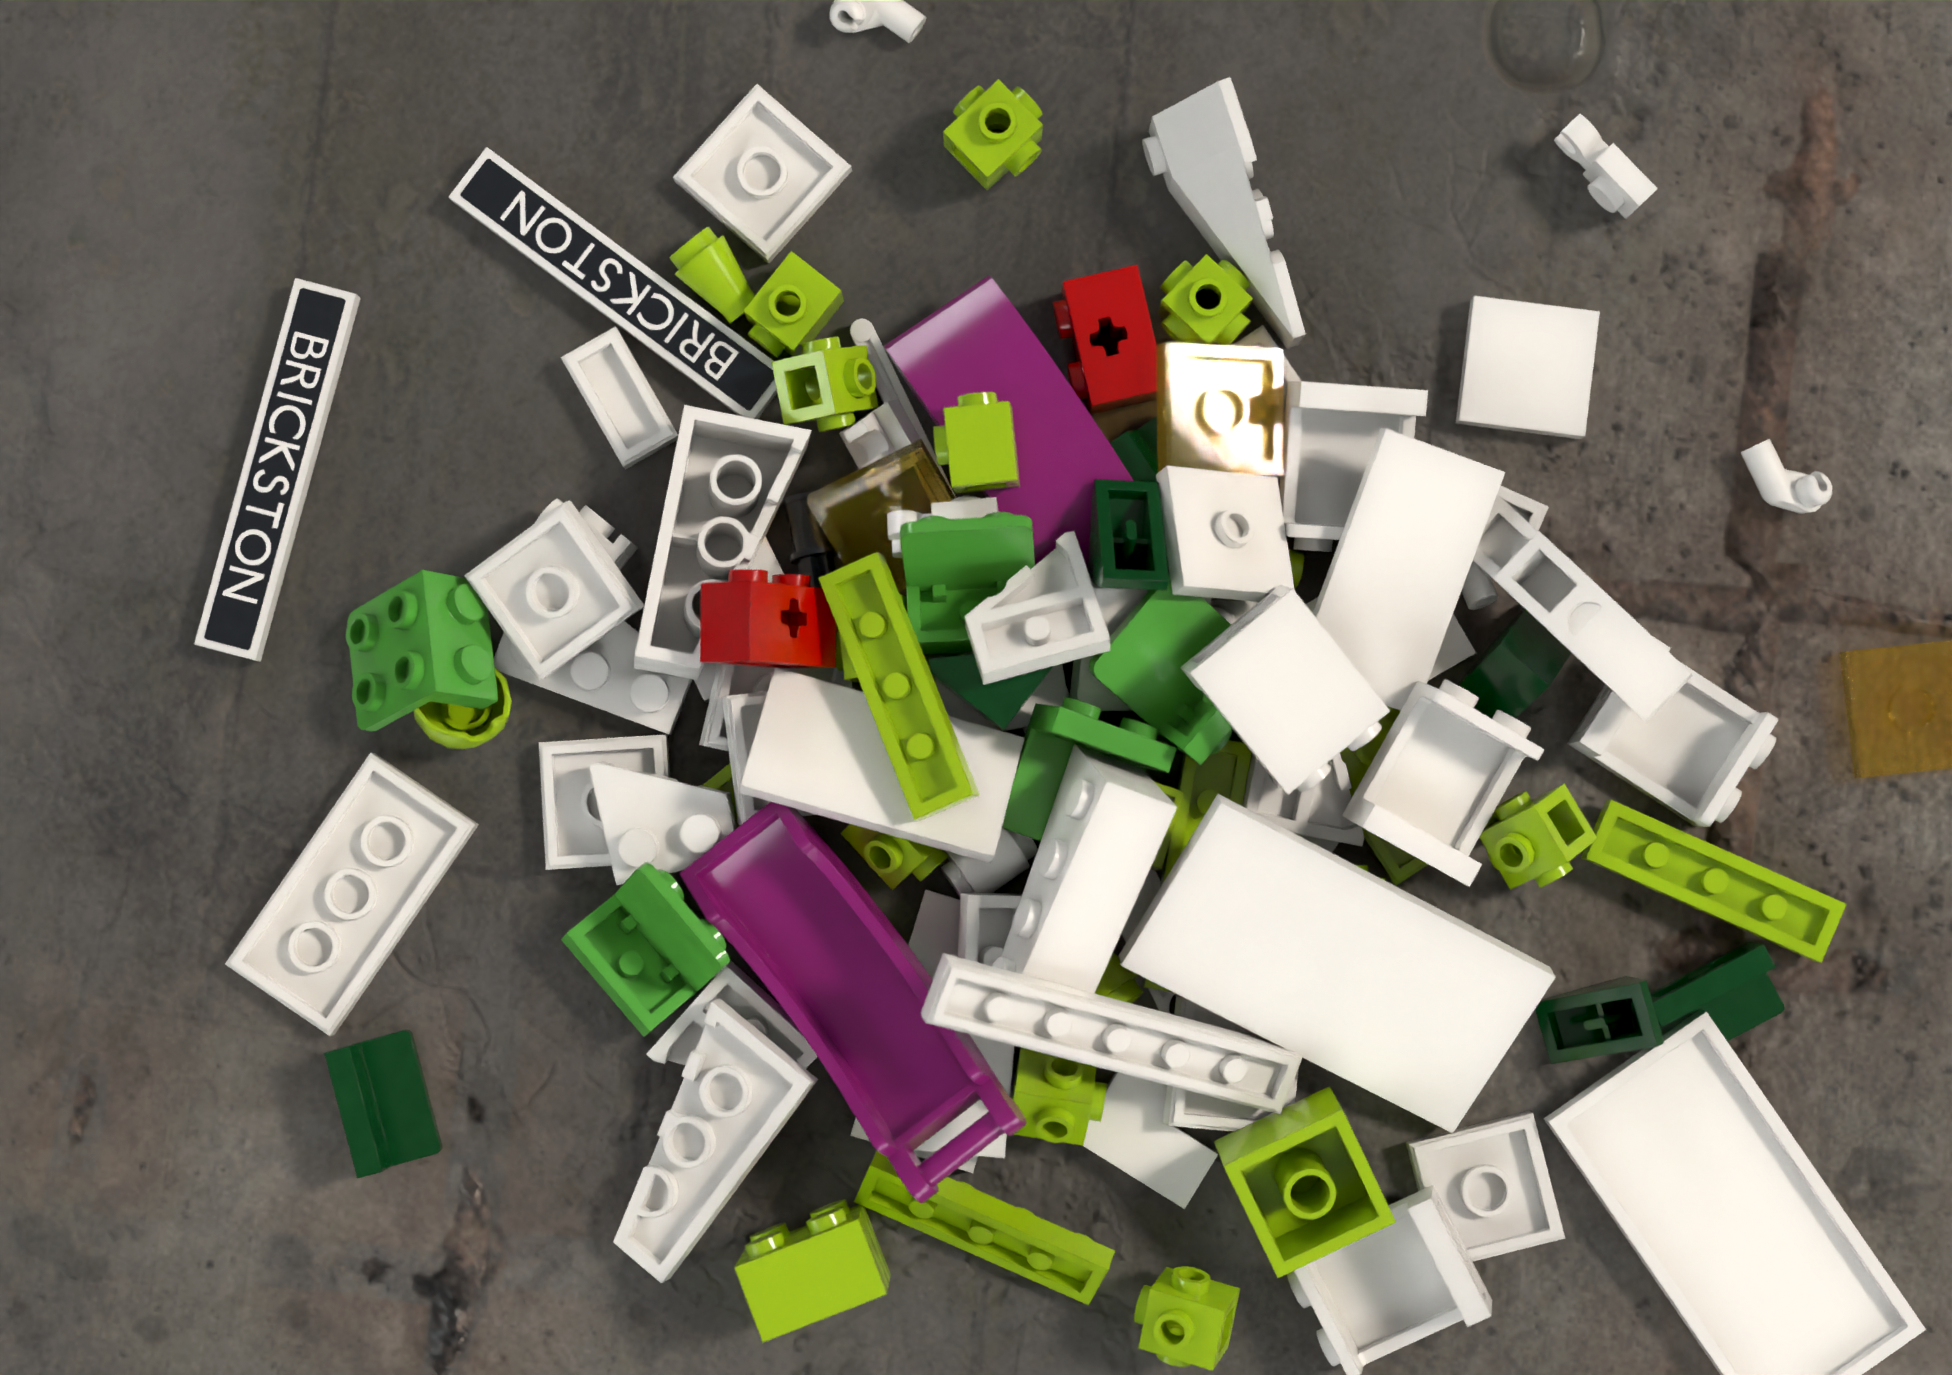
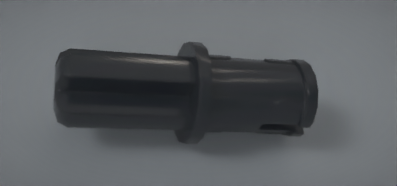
(810, 544)

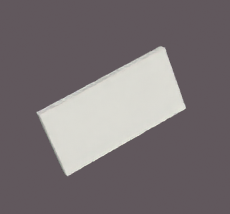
(1335, 964)
(1731, 1213)

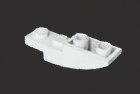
(1578, 612)

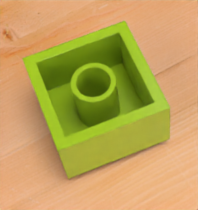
(1304, 1182)
(812, 1270)

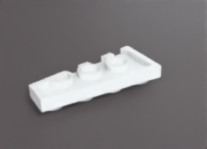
(722, 1121)

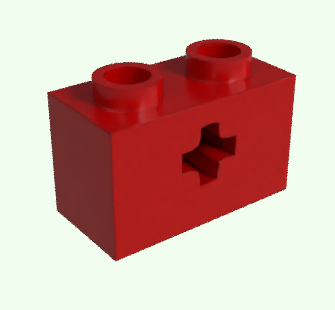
(1116, 302)
(766, 622)

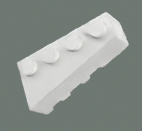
(715, 514)
(1087, 871)

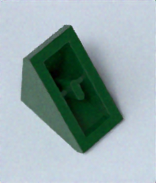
(1127, 536)
(1515, 667)
(994, 701)
(1599, 1020)

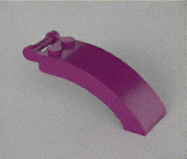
(987, 347)
(850, 992)

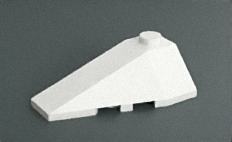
(1207, 170)

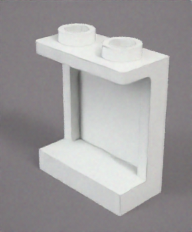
(1328, 449)
(1287, 690)
(1686, 753)
(1440, 777)
(1393, 1285)

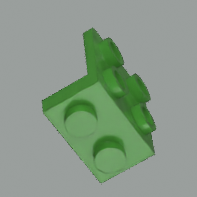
(955, 568)
(419, 647)
(1147, 672)
(1048, 749)
(648, 948)

